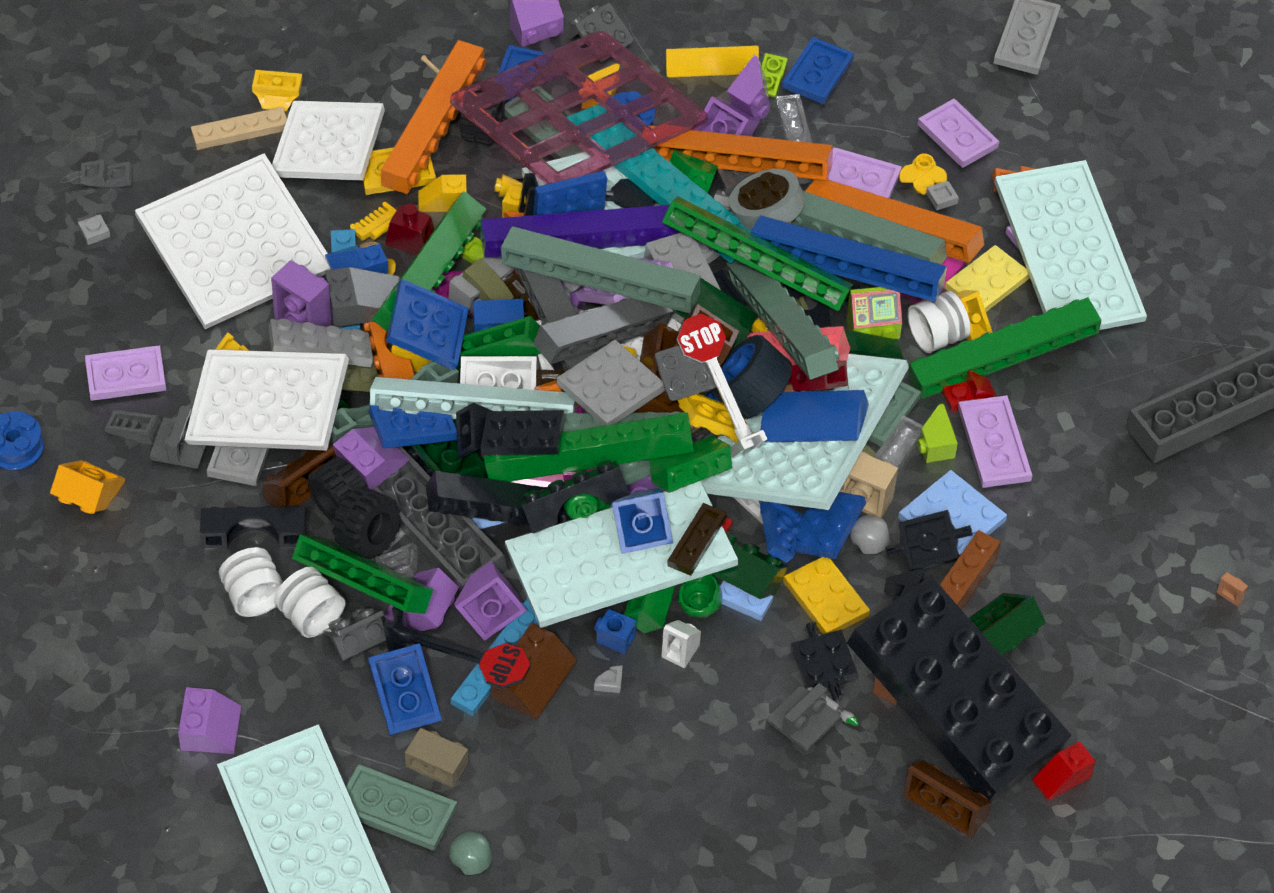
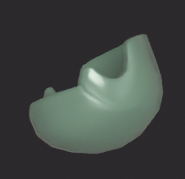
(470, 852)

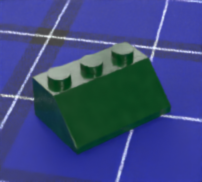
(724, 308)
(443, 458)
(755, 571)
(1008, 620)

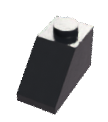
(470, 428)

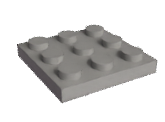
(610, 384)

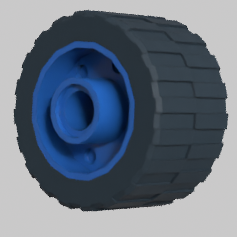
(755, 375)

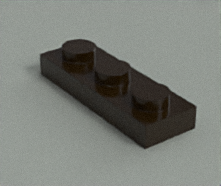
(696, 539)

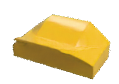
(276, 88)

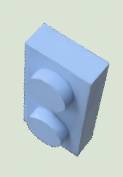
(745, 602)

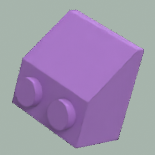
(535, 20)
(750, 90)
(727, 119)
(364, 452)
(440, 600)
(489, 601)
(208, 722)

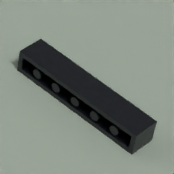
(480, 498)

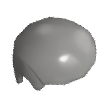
(870, 534)

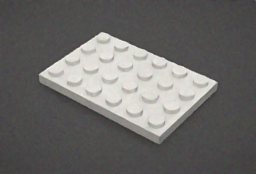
(267, 399)

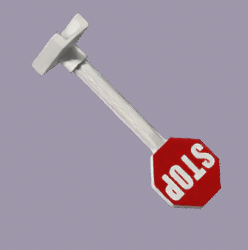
(702, 341)

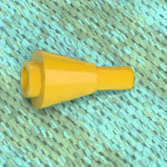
(502, 185)

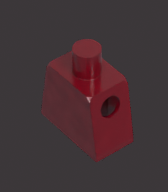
(409, 229)
(828, 381)

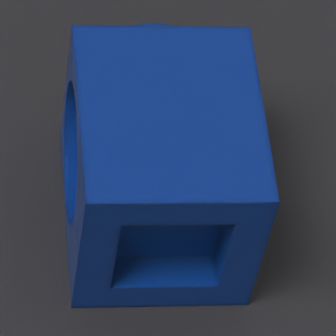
(615, 640)

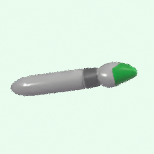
(846, 716)

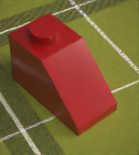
(1065, 771)

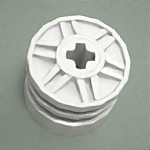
(938, 322)
(250, 581)
(309, 601)

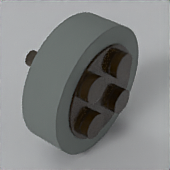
(768, 194)

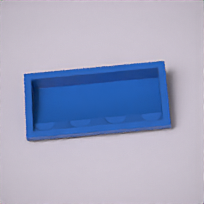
(815, 416)

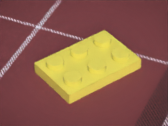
(992, 275)

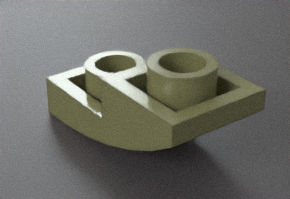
(487, 282)

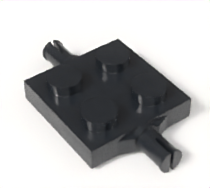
(929, 541)
(824, 660)

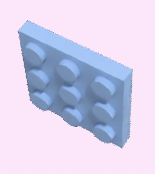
(963, 503)

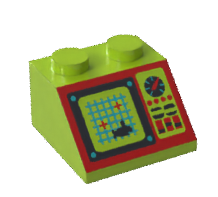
(875, 312)

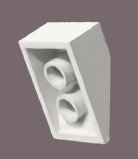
(500, 371)

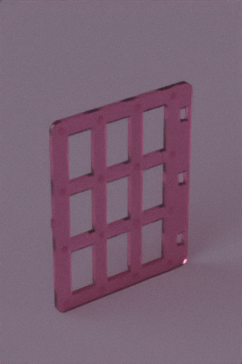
(567, 62)

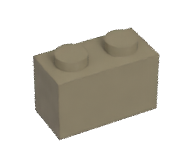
(436, 757)

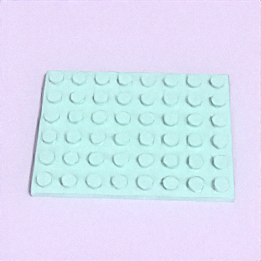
(816, 470)

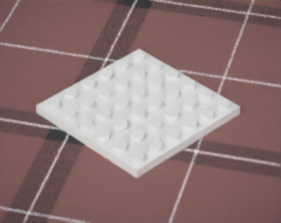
(231, 238)

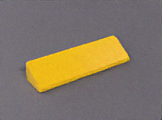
(708, 61)

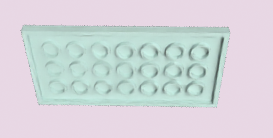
(1069, 242)
(581, 565)
(301, 818)

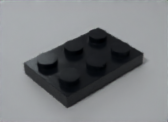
(523, 432)

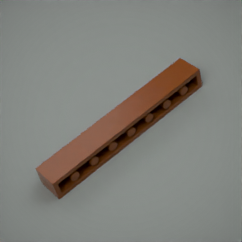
(962, 580)

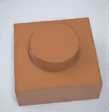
(1232, 589)

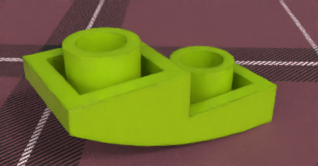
(774, 70)

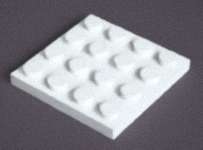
(328, 140)

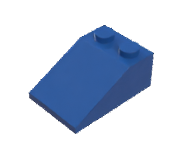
(404, 689)

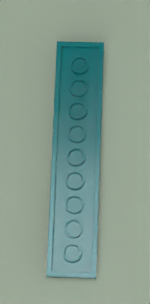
(654, 173)

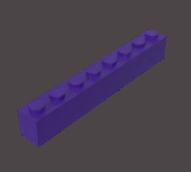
(590, 228)

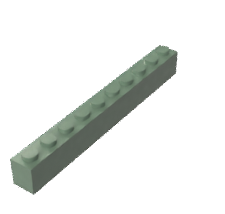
(785, 320)

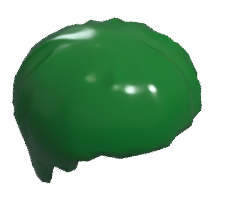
(700, 596)

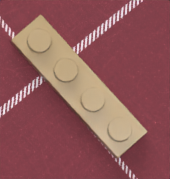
(239, 128)

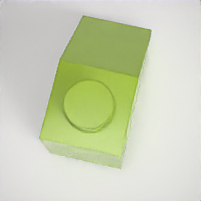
(937, 437)

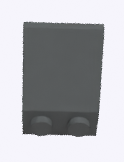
(357, 294)

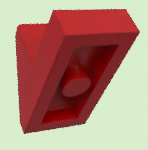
(974, 388)

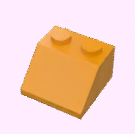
(86, 486)

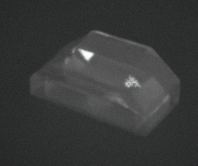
(401, 560)

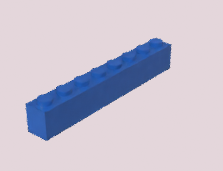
(856, 259)

